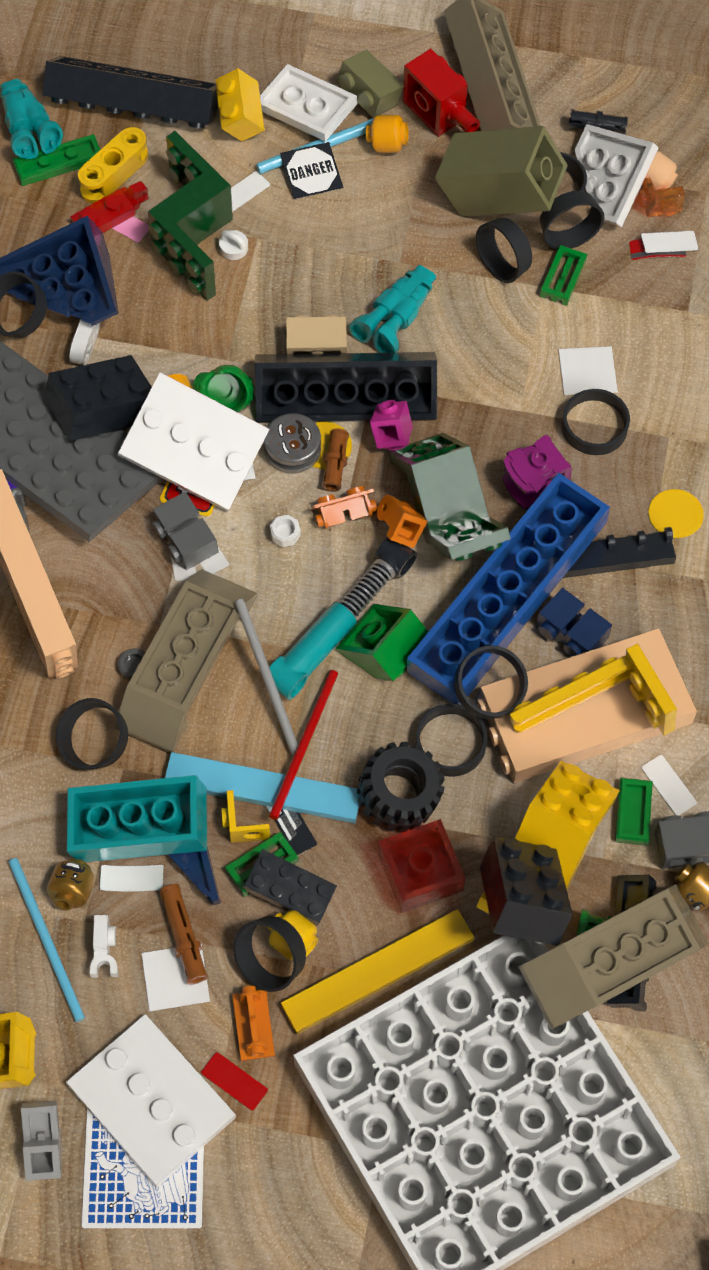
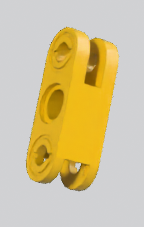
(113, 164)

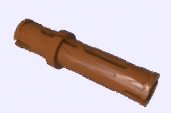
(187, 947)

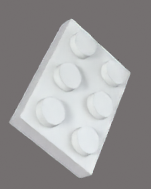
(307, 102)

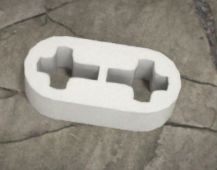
(83, 343)

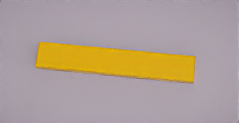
(377, 971)

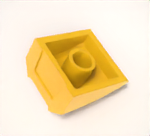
(16, 1050)

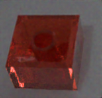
(421, 866)

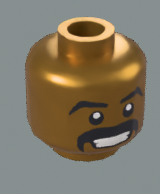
(71, 884)
(694, 885)

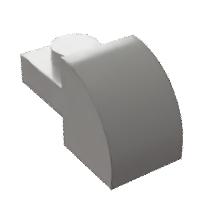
(41, 1140)

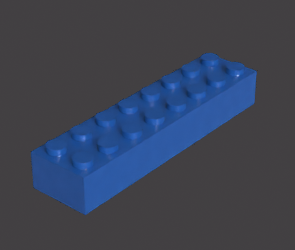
(509, 587)

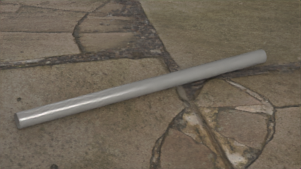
(267, 676)

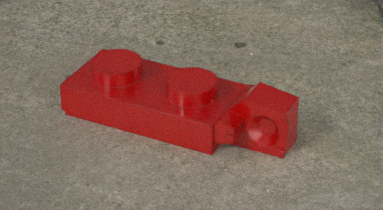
(114, 207)

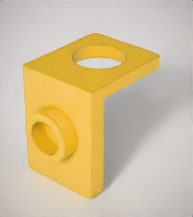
(239, 833)

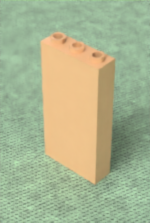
(33, 590)
(590, 728)

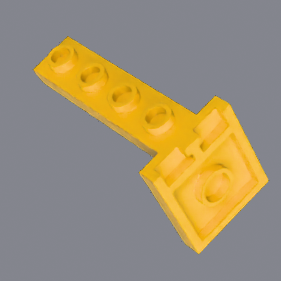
(632, 666)

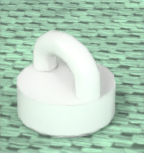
(233, 244)

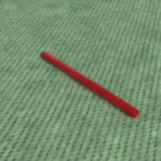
(303, 745)

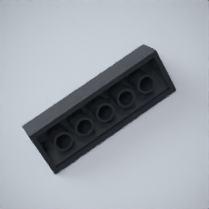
(130, 90)
(344, 384)

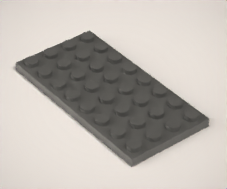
(72, 480)

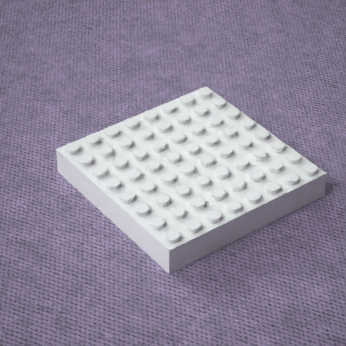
(480, 1117)

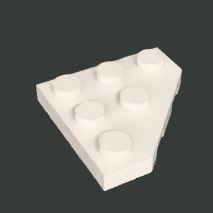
(614, 169)

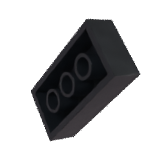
(289, 886)

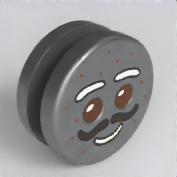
(293, 443)

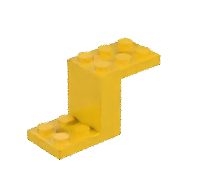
(565, 817)

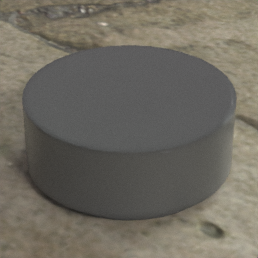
(129, 662)

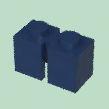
(564, 624)

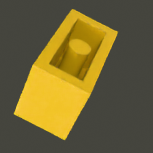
(239, 105)

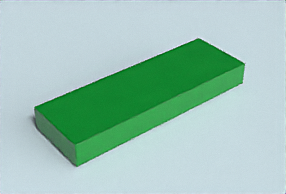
(64, 159)

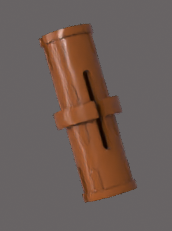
(335, 460)

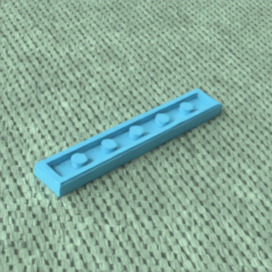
(262, 787)

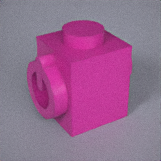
(391, 425)

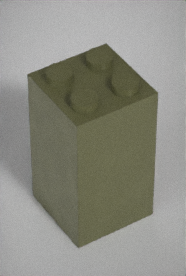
(501, 171)

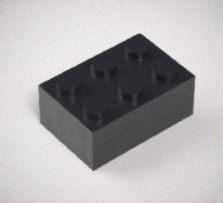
(97, 396)
(525, 890)

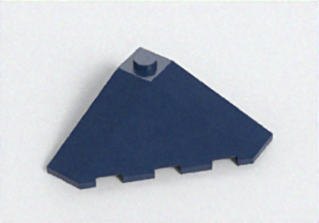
(70, 269)

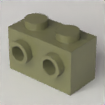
(371, 82)

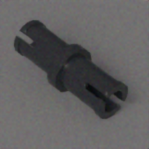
(609, 122)

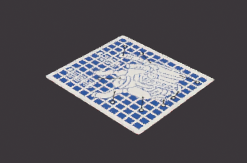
(123, 1196)

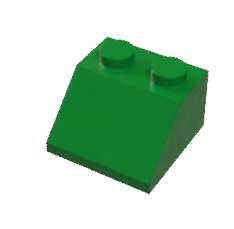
(383, 641)

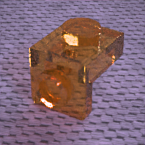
(661, 201)

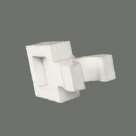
(103, 938)

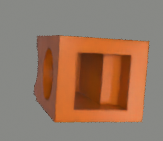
(403, 519)

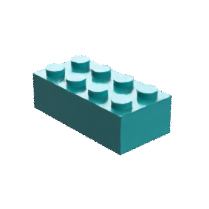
(137, 819)

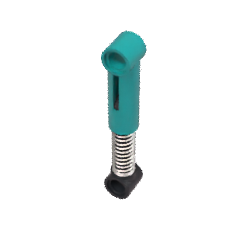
(294, 668)

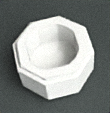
(285, 530)

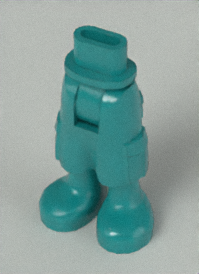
(24, 115)
(397, 304)

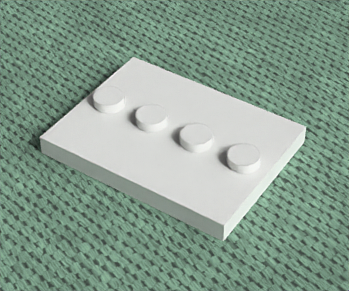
(193, 442)
(151, 1100)

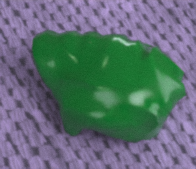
(226, 386)

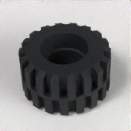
(414, 767)

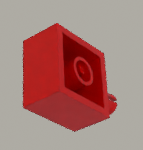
(437, 94)

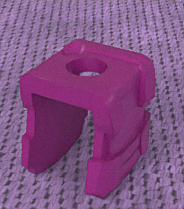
(532, 469)

